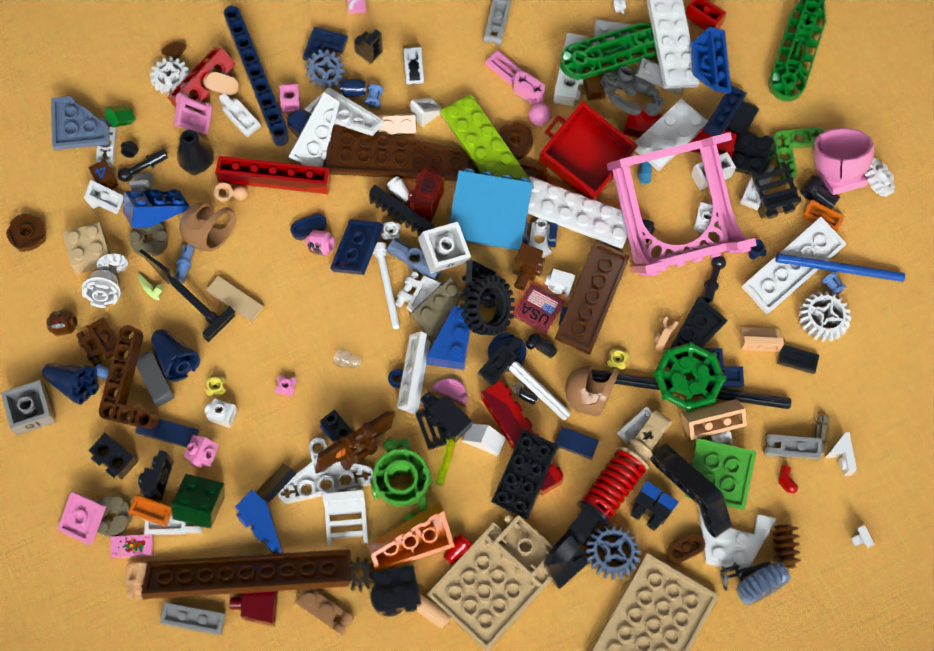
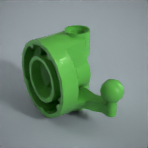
(397, 463)

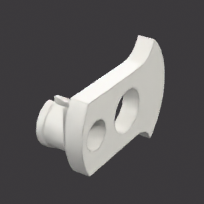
(542, 231)

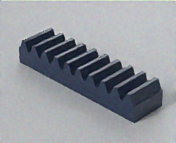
(725, 112)

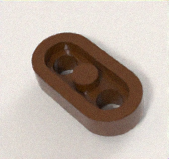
(684, 548)

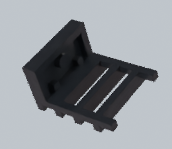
(777, 202)

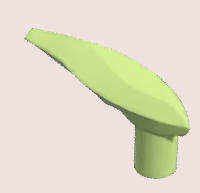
(149, 289)

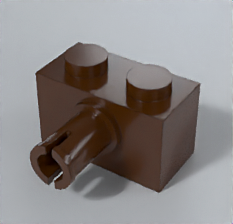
(527, 265)

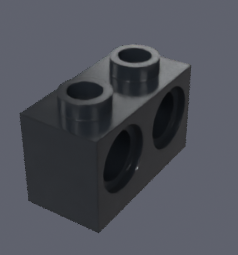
(115, 453)

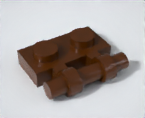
(104, 337)

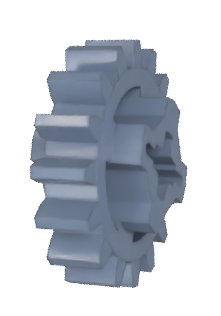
(318, 69)

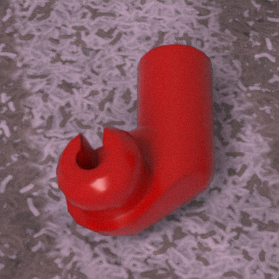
(785, 481)

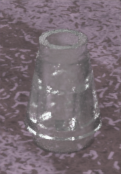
(346, 359)

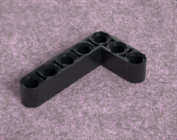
(696, 486)

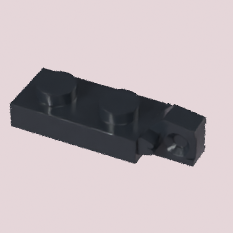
(500, 361)

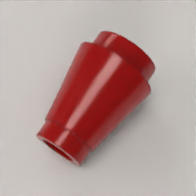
(460, 547)

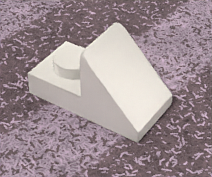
(101, 196)
(844, 450)

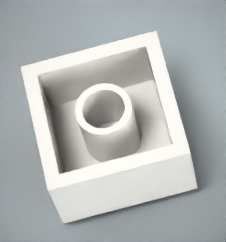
(444, 247)

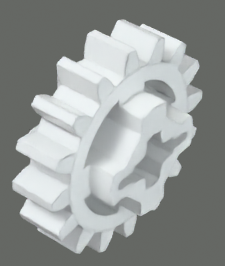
(170, 73)
(880, 178)

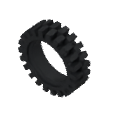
(503, 305)

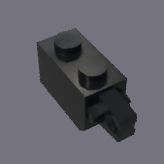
(446, 416)

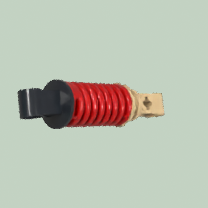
(617, 479)

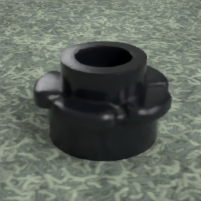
(129, 149)

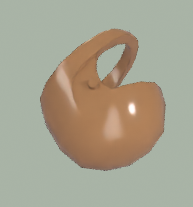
(198, 228)
(585, 393)

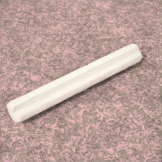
(539, 390)

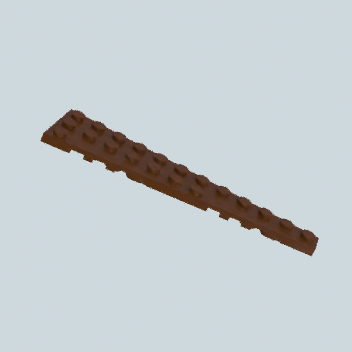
(390, 156)

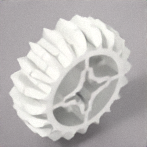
(839, 320)

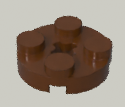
(524, 137)
(33, 240)

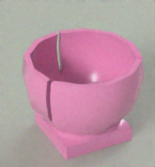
(843, 158)

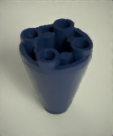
(72, 380)

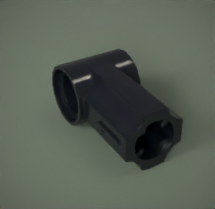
(815, 190)

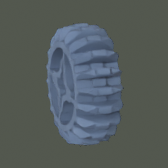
(619, 556)
(763, 583)

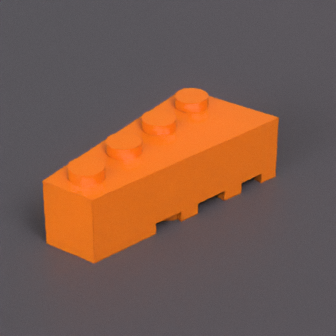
(412, 540)

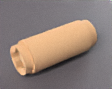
(433, 612)

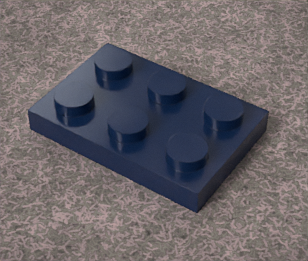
(356, 247)

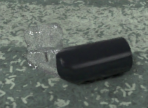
(518, 390)

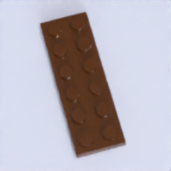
(592, 297)

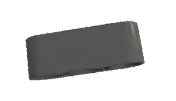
(154, 379)

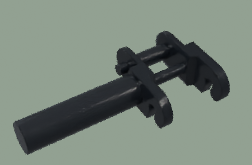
(740, 573)

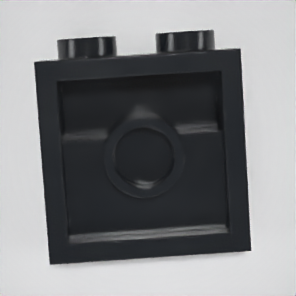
(753, 153)
(154, 481)
(397, 590)

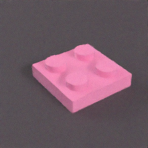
(81, 518)

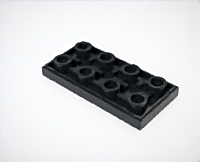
(525, 474)

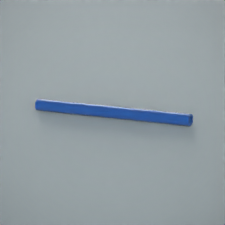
(840, 267)

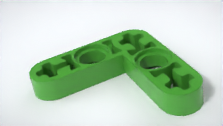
(790, 143)

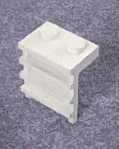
(345, 503)

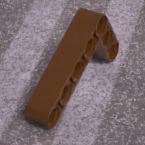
(124, 383)

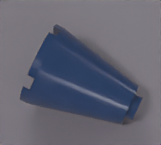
(174, 355)

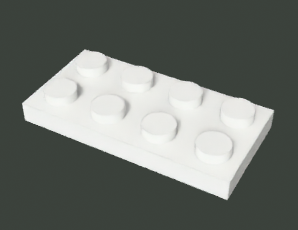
(671, 130)

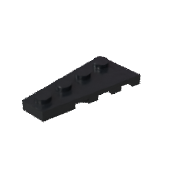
(699, 327)

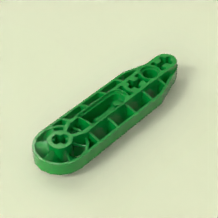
(585, 56)
(785, 76)

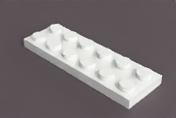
(672, 43)
(577, 213)
(779, 280)

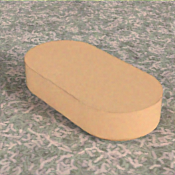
(220, 83)

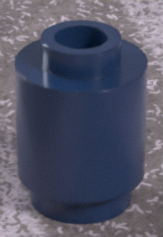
(353, 87)

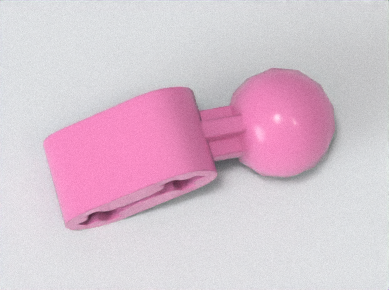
(533, 92)

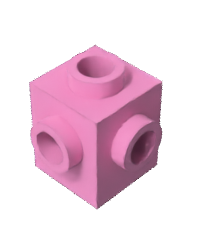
(201, 451)

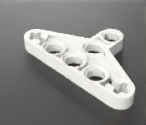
(333, 473)

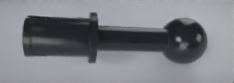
(126, 174)
(711, 285)

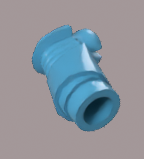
(644, 172)

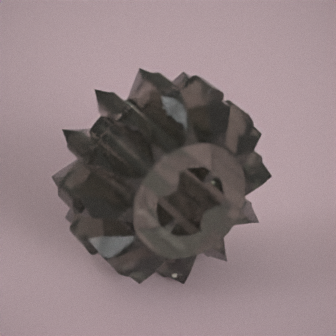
(367, 572)

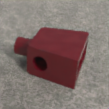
(256, 607)

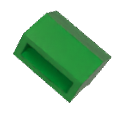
(119, 115)

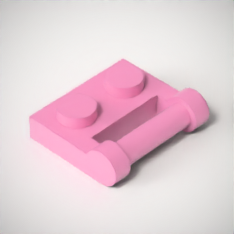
(189, 119)

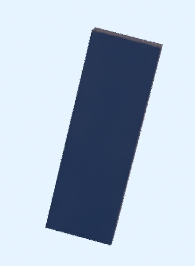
(169, 432)

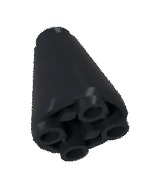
(194, 153)

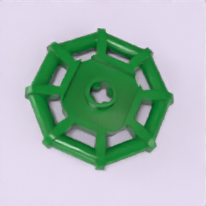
(689, 365)

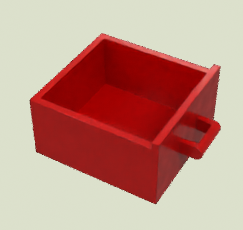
(583, 149)

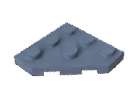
(75, 125)

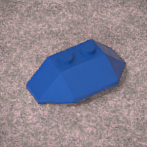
(711, 60)

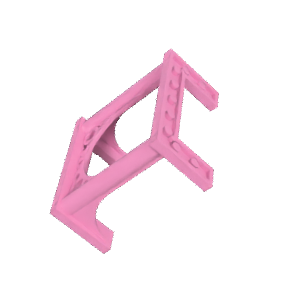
(730, 235)

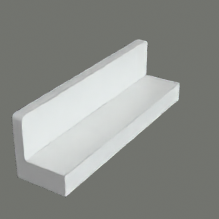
(413, 373)

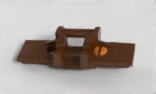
(345, 448)

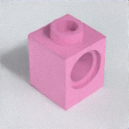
(292, 104)

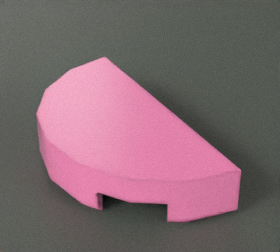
(452, 389)

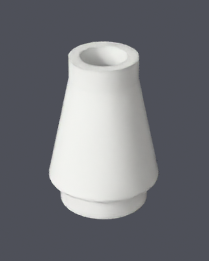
(399, 189)

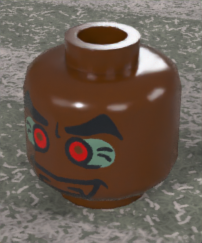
(62, 322)

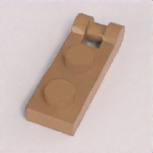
(324, 610)

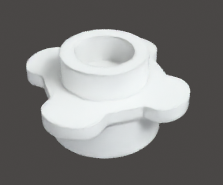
(620, 5)
(395, 227)

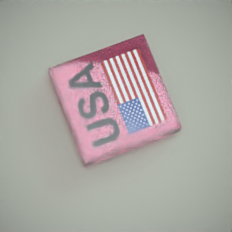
(538, 308)

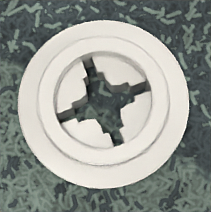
(117, 263)

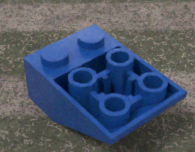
(152, 206)
(255, 513)

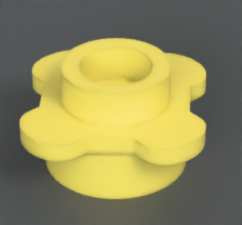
(623, 356)
(211, 382)

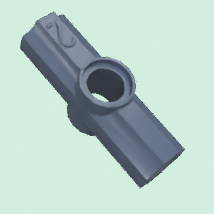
(405, 252)

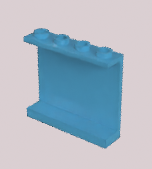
(491, 208)

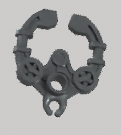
(624, 79)

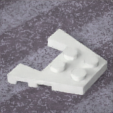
(735, 544)

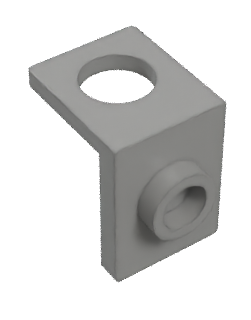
(143, 185)

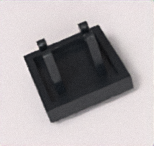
(473, 270)

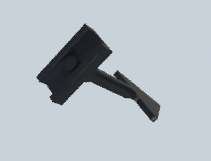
(217, 322)

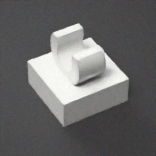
(864, 537)

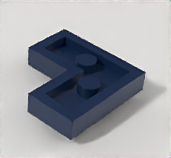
(322, 40)
(733, 374)

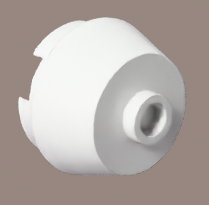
(101, 288)

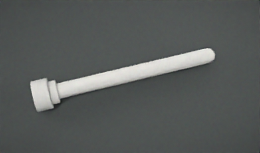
(380, 253)

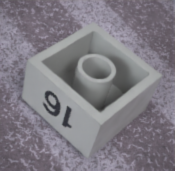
(28, 407)

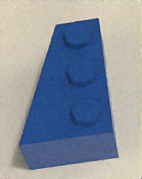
(451, 343)

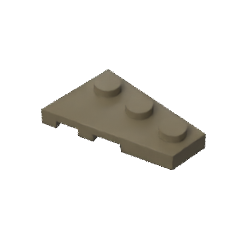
(435, 309)

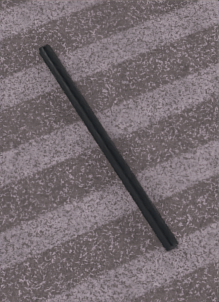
(724, 394)

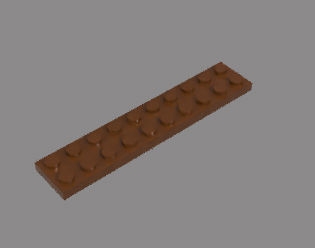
(247, 574)

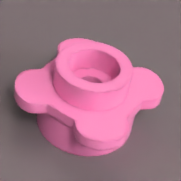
(289, 390)

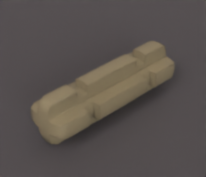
(821, 429)

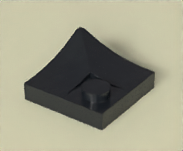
(564, 560)

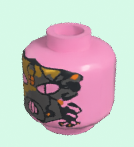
(320, 242)

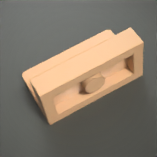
(761, 339)

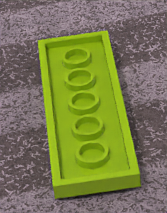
(481, 139)

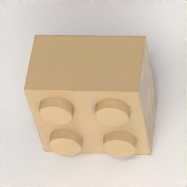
(85, 247)

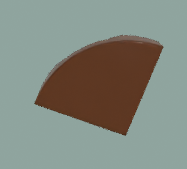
(174, 50)

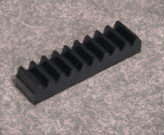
(399, 210)

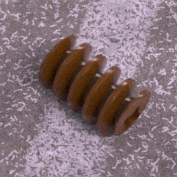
(786, 545)

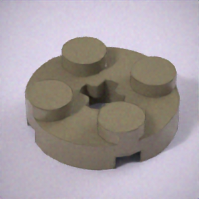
(153, 248)
(120, 521)

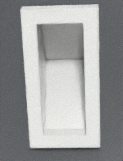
(425, 110)
(484, 438)

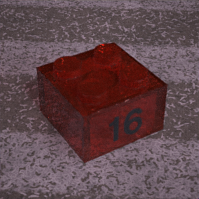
(427, 193)

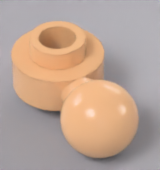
(239, 193)

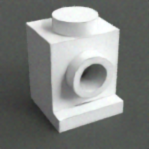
(703, 217)
(560, 282)
(224, 418)

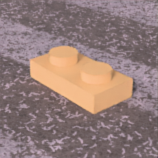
(398, 123)

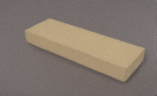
(235, 299)

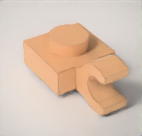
(662, 338)
(134, 579)

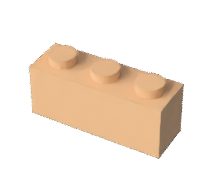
(714, 419)

